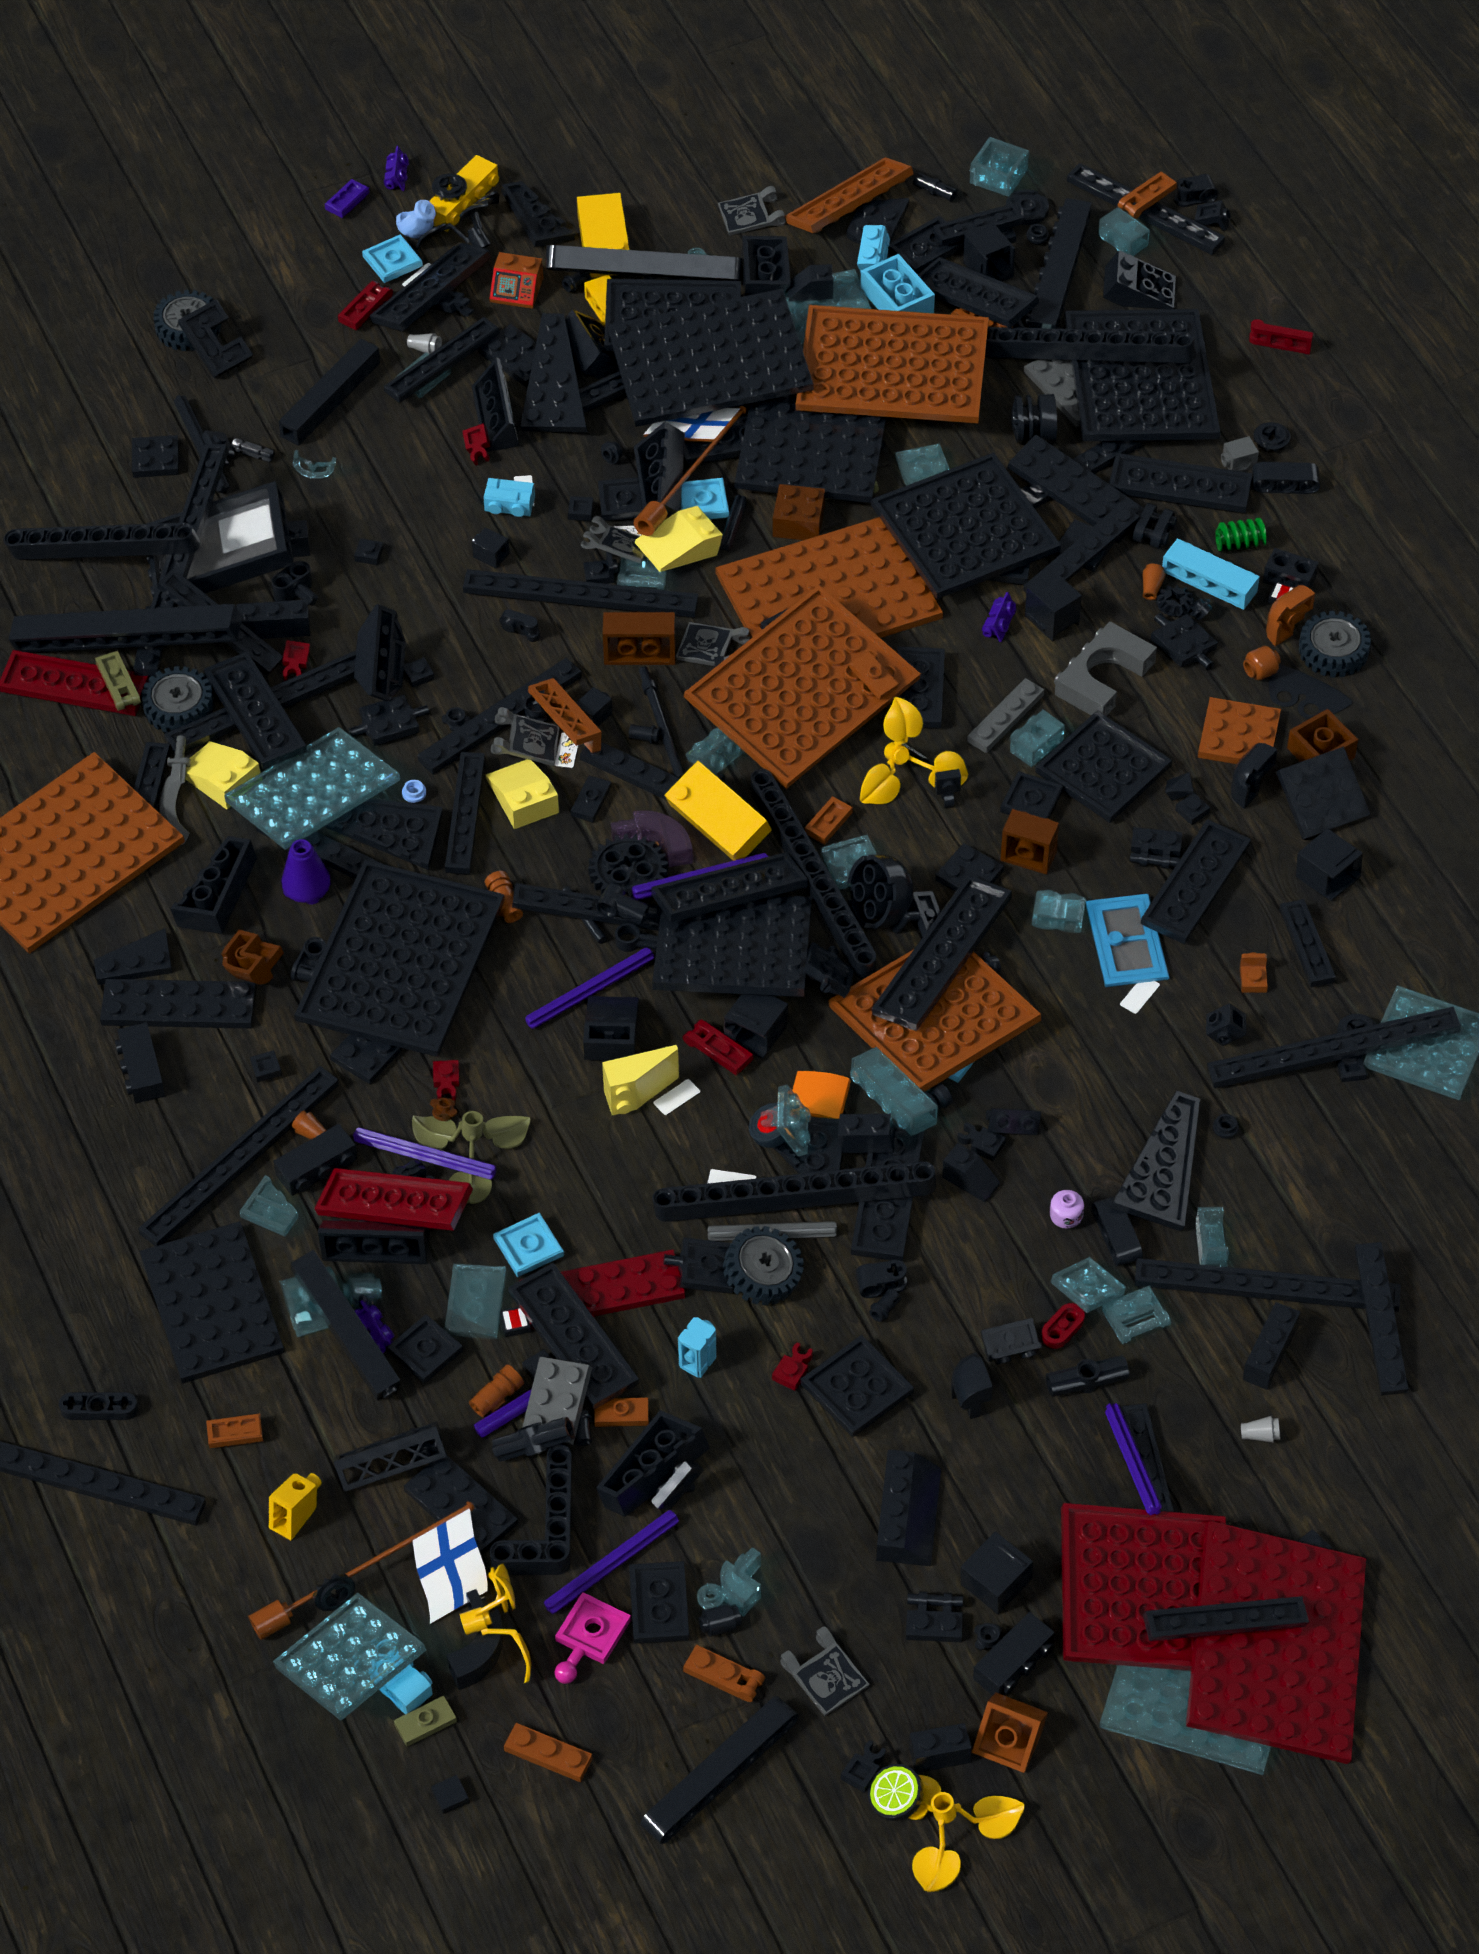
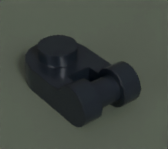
(520, 623)

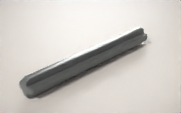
(793, 1230)

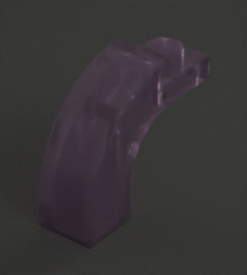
(661, 829)

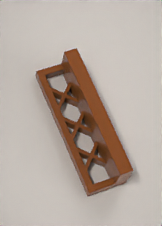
(567, 714)

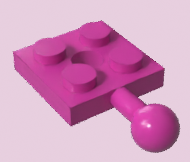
(593, 1645)

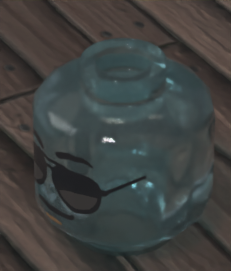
(362, 1287)

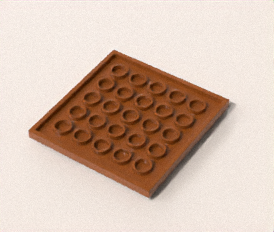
(965, 1024)

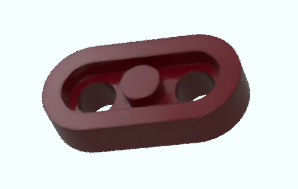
(1061, 1327)

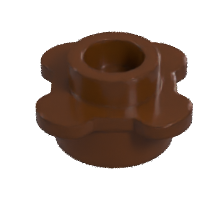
(443, 1109)

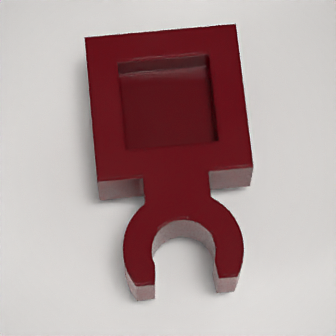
(476, 441)
(295, 657)
(446, 1077)
(793, 1368)

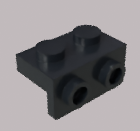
(1010, 1340)

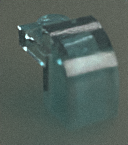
(737, 1581)

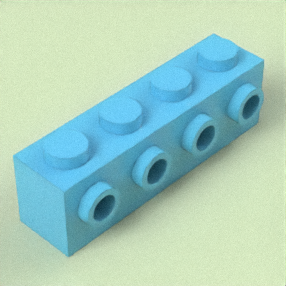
(1210, 573)

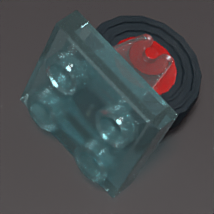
(782, 1122)

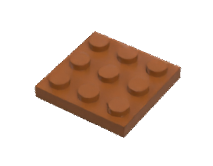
(1234, 728)

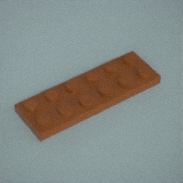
(849, 195)

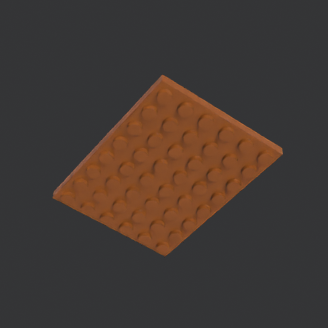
(894, 363)
(854, 564)
(792, 689)
(75, 849)

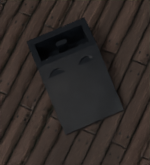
(1138, 283)
(610, 1027)

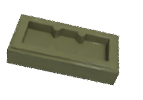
(425, 1721)

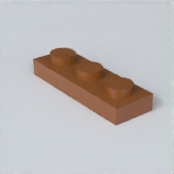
(548, 1752)

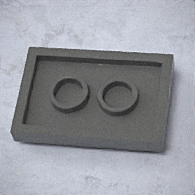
(558, 1392)

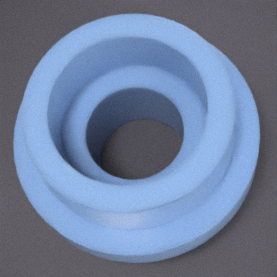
(411, 787)

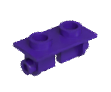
(396, 170)
(1000, 617)
(370, 1317)

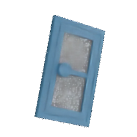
(1125, 947)

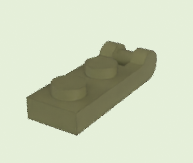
(117, 680)

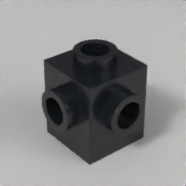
(1226, 1024)

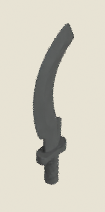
(172, 785)

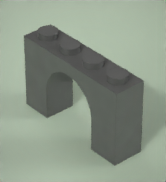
(1110, 645)

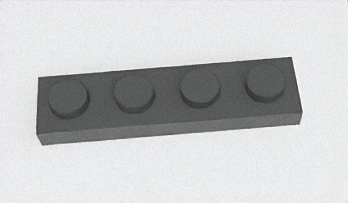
(1005, 715)

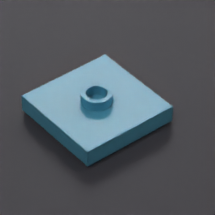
(392, 258)
(707, 495)
(528, 1244)

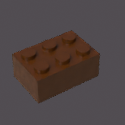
(639, 638)

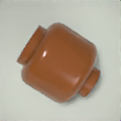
(1261, 663)

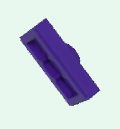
(347, 198)

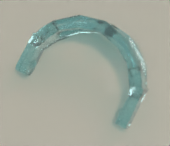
(330, 467)

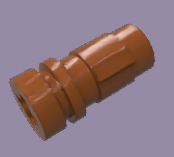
(500, 883)
(493, 1393)

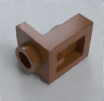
(1253, 973)

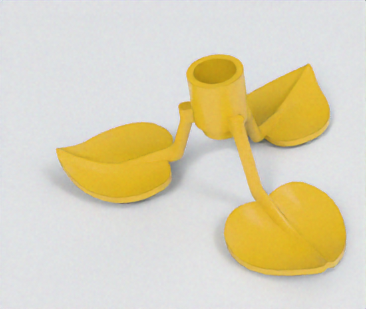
(902, 722)
(479, 1618)
(996, 1819)

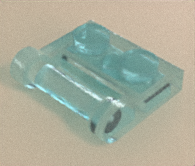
(641, 574)
(1134, 1308)

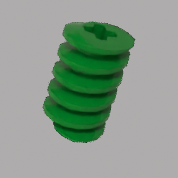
(1240, 533)

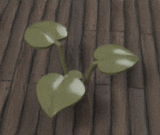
(505, 1133)

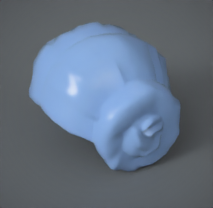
(417, 222)

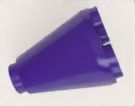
(304, 874)

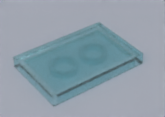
(475, 1301)

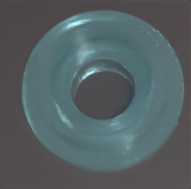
(706, 1602)

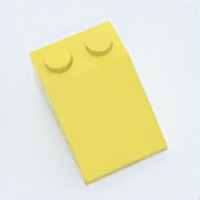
(681, 540)
(219, 770)
(524, 793)
(638, 1078)

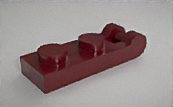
(364, 305)
(1280, 337)
(718, 1047)

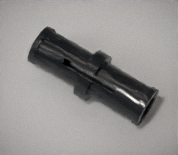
(935, 186)

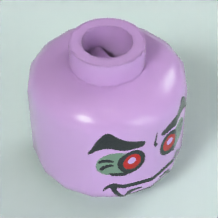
(1066, 1209)

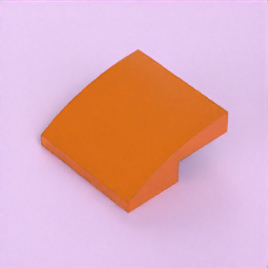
(822, 1093)

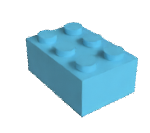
(896, 287)

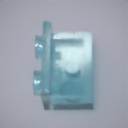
(714, 751)

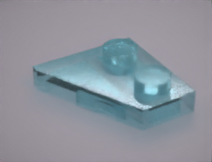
(269, 1208)

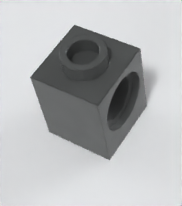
(1239, 454)

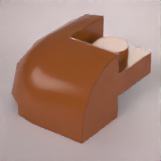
(1288, 611)

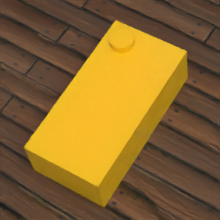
(602, 222)
(718, 812)

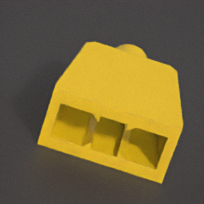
(293, 1504)

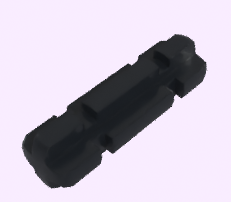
(252, 449)

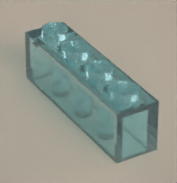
(893, 1091)

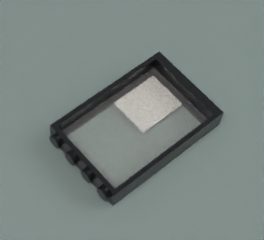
(239, 540)

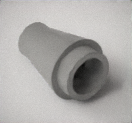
(424, 342)
(1263, 1429)

